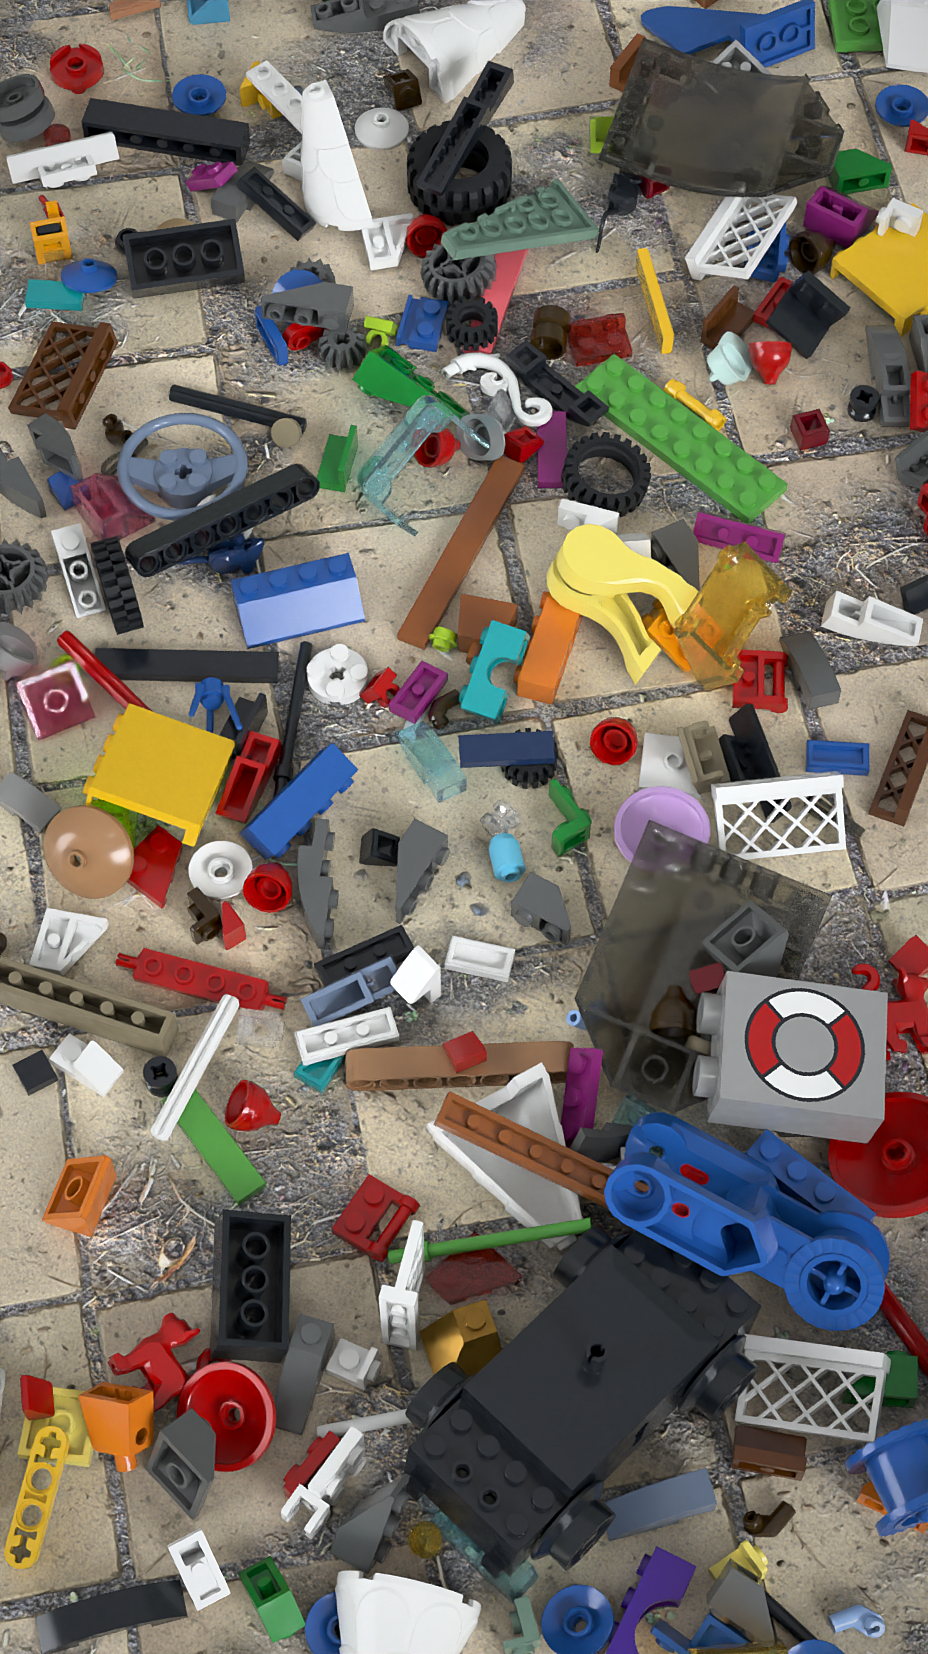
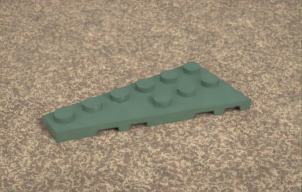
(526, 222)

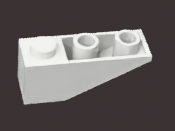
(78, 570)

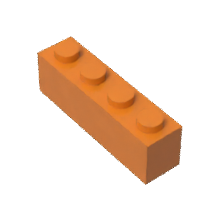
(547, 651)

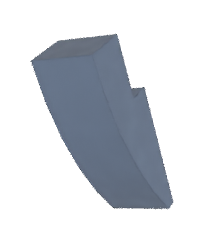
(351, 992)
(661, 1504)

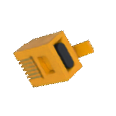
(51, 236)

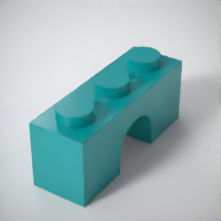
(499, 645)

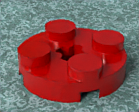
(76, 79)

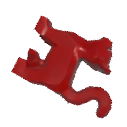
(903, 1015)
(158, 1362)

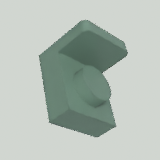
(524, 1623)

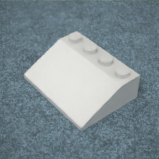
(904, 33)

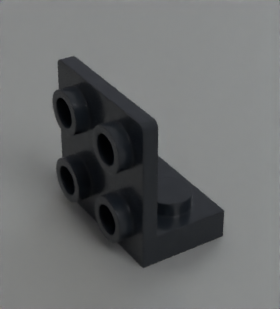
(806, 313)

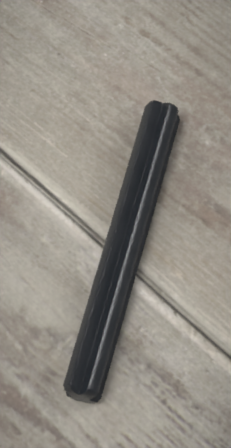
(230, 407)

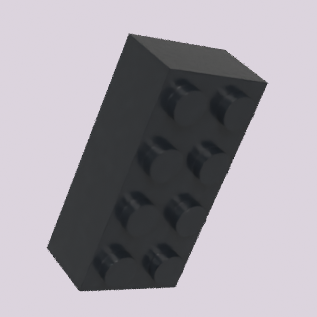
(184, 258)
(251, 1286)

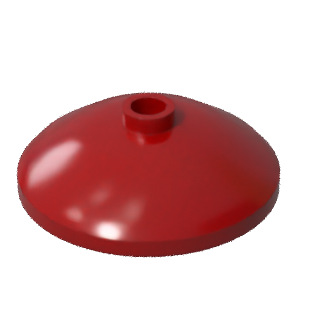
(215, 1395)

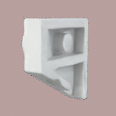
(386, 240)
(65, 939)

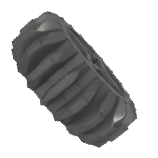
(456, 278)
(26, 576)

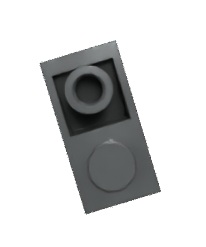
(543, 908)
(741, 1598)

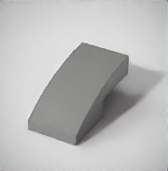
(27, 802)

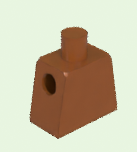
(476, 614)

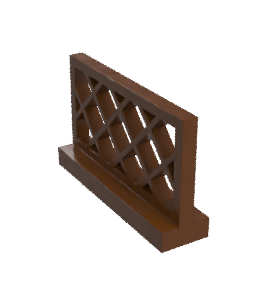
(83, 376)

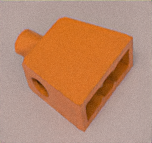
(119, 1421)

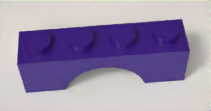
(661, 1586)

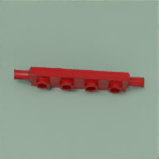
(199, 980)

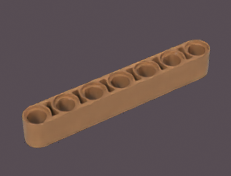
(430, 1067)

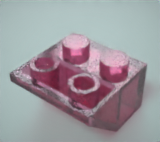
(107, 508)

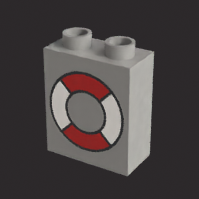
(793, 1057)

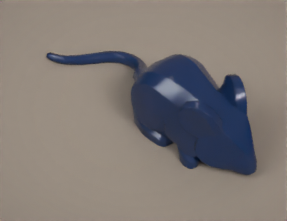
(231, 555)

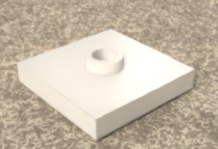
(665, 765)

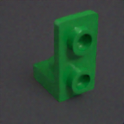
(571, 833)

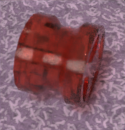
(56, 134)

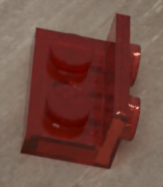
(598, 339)

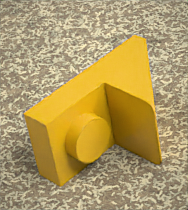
(250, 95)

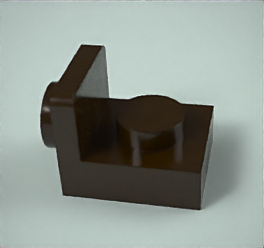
(405, 89)
(205, 915)

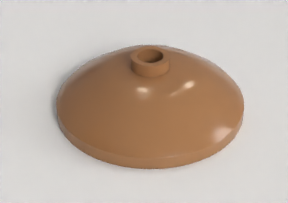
(98, 841)

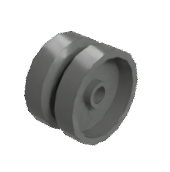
(23, 108)

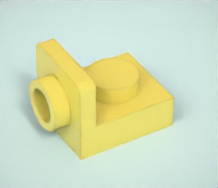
(747, 1556)

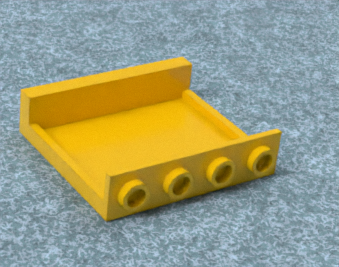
(890, 271)
(161, 769)

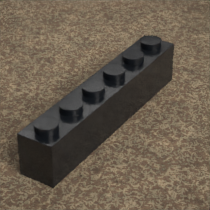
(168, 131)

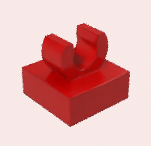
(379, 686)

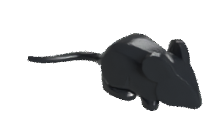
(621, 197)

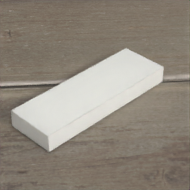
(343, 1035)

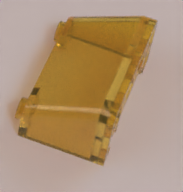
(726, 613)

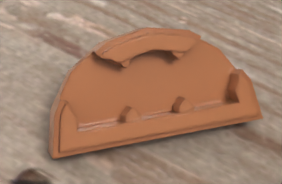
(124, 8)

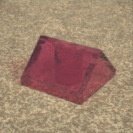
(54, 700)

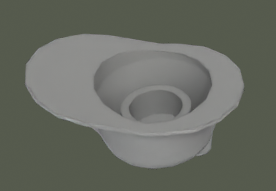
(490, 430)
(16, 651)

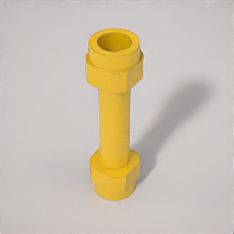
(677, 391)

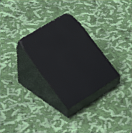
(379, 848)

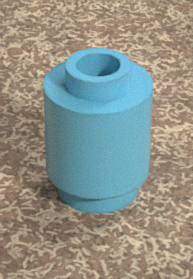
(506, 858)

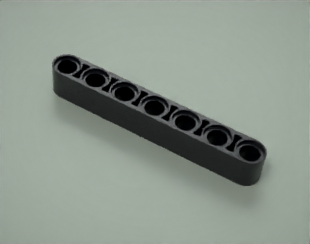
(221, 520)

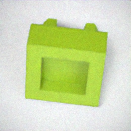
(381, 328)

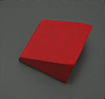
(917, 139)
(521, 444)
(233, 927)
(912, 957)
(465, 1051)
(36, 1397)

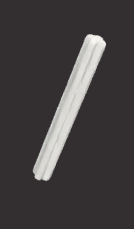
(195, 1067)

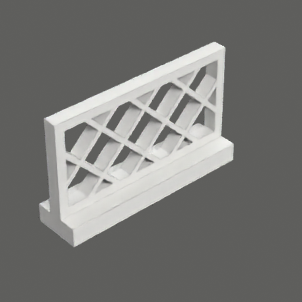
(723, 228)
(784, 789)
(400, 1303)
(826, 1359)

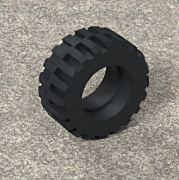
(464, 197)

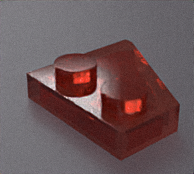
(471, 1274)

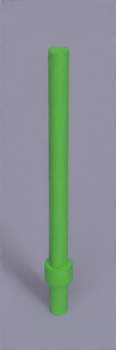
(497, 1239)

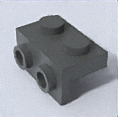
(913, 462)

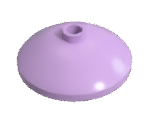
(664, 806)

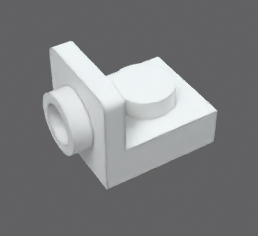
(899, 216)
(354, 1364)

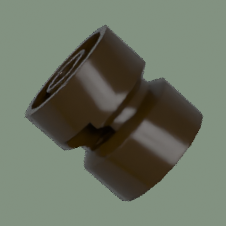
(550, 331)

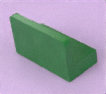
(338, 461)

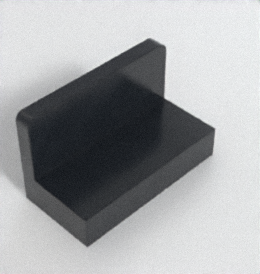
(251, 717)

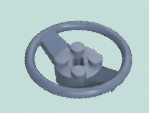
(180, 474)

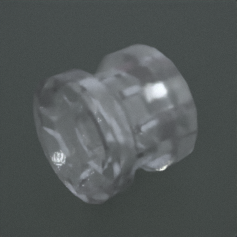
(500, 819)

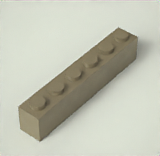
(87, 1008)

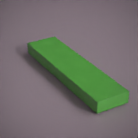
(219, 1150)

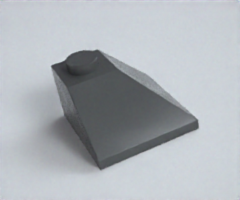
(748, 942)
(185, 1461)

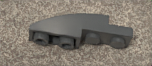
(360, 15)
(890, 373)
(315, 885)

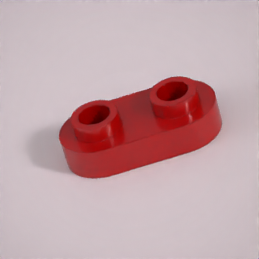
(299, 336)

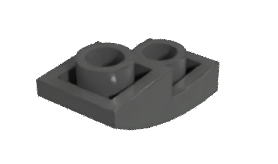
(601, 1144)

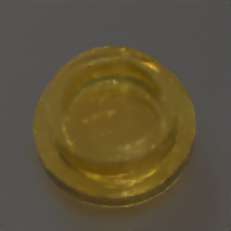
(425, 1540)

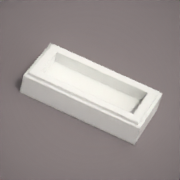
(479, 958)

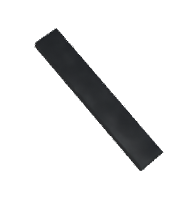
(191, 665)

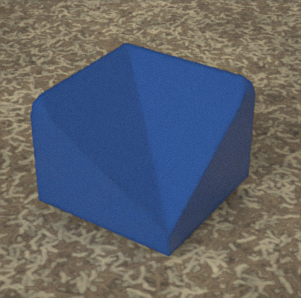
(59, 487)

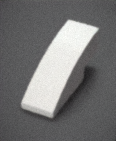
(871, 620)

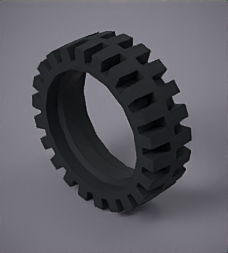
(608, 448)

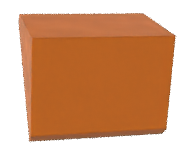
(81, 1194)

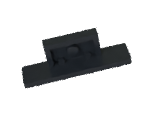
(749, 753)

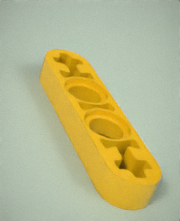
(31, 1496)

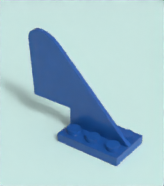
(766, 36)

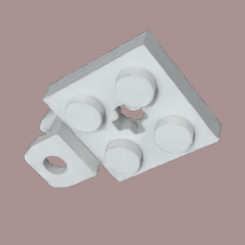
(328, 1482)

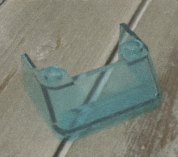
(423, 418)

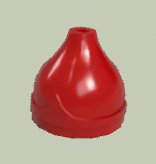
(424, 233)
(769, 359)
(437, 449)
(614, 741)
(268, 887)
(250, 1108)

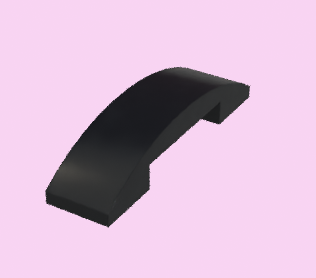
(548, 384)
(110, 1614)

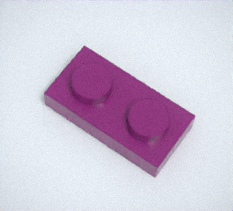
(211, 176)
(418, 692)

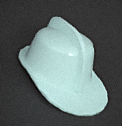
(729, 360)

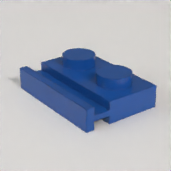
(422, 323)

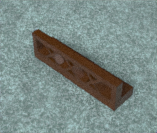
(913, 777)

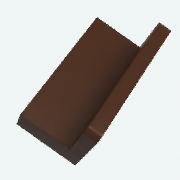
(724, 317)
(769, 1453)

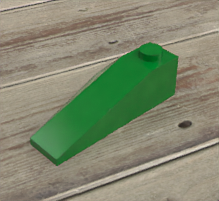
(393, 378)

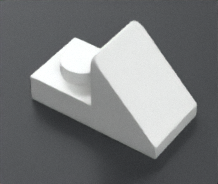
(576, 514)
(418, 977)
(87, 1064)
(198, 1569)

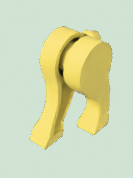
(593, 579)

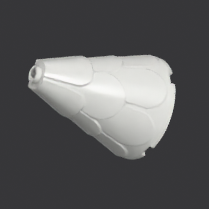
(456, 40)
(329, 172)
(526, 1195)
(401, 1616)

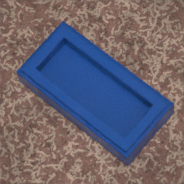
(271, 337)
(842, 757)

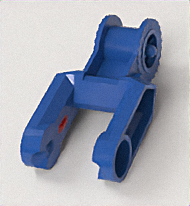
(735, 1220)

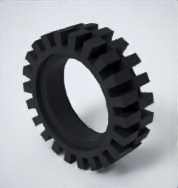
(117, 585)

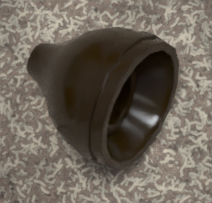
(811, 251)
(674, 1015)

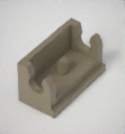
(703, 756)

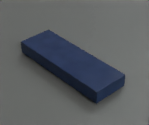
(506, 749)

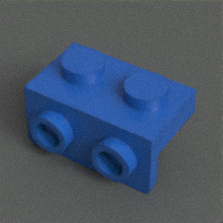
(774, 259)

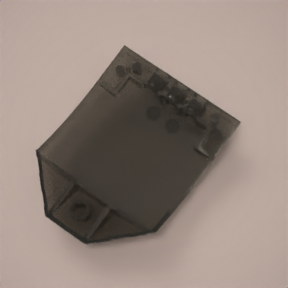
(719, 127)
(653, 939)

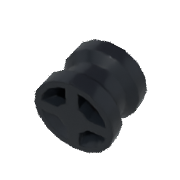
(857, 408)
(161, 1084)

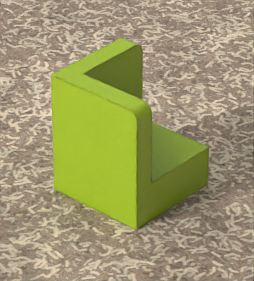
(598, 132)

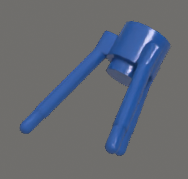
(211, 695)

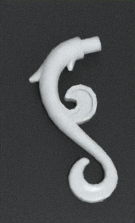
(509, 384)

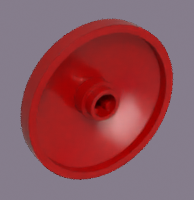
(893, 1166)

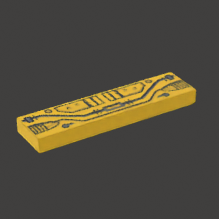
(654, 301)

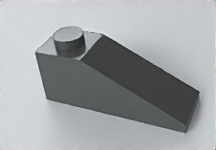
(302, 1372)

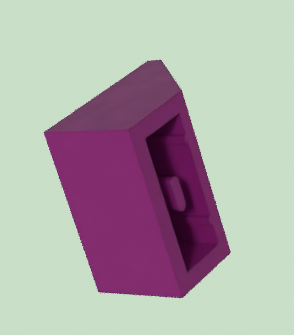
(838, 216)

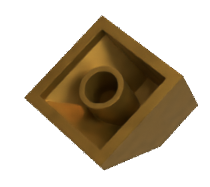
(462, 1337)

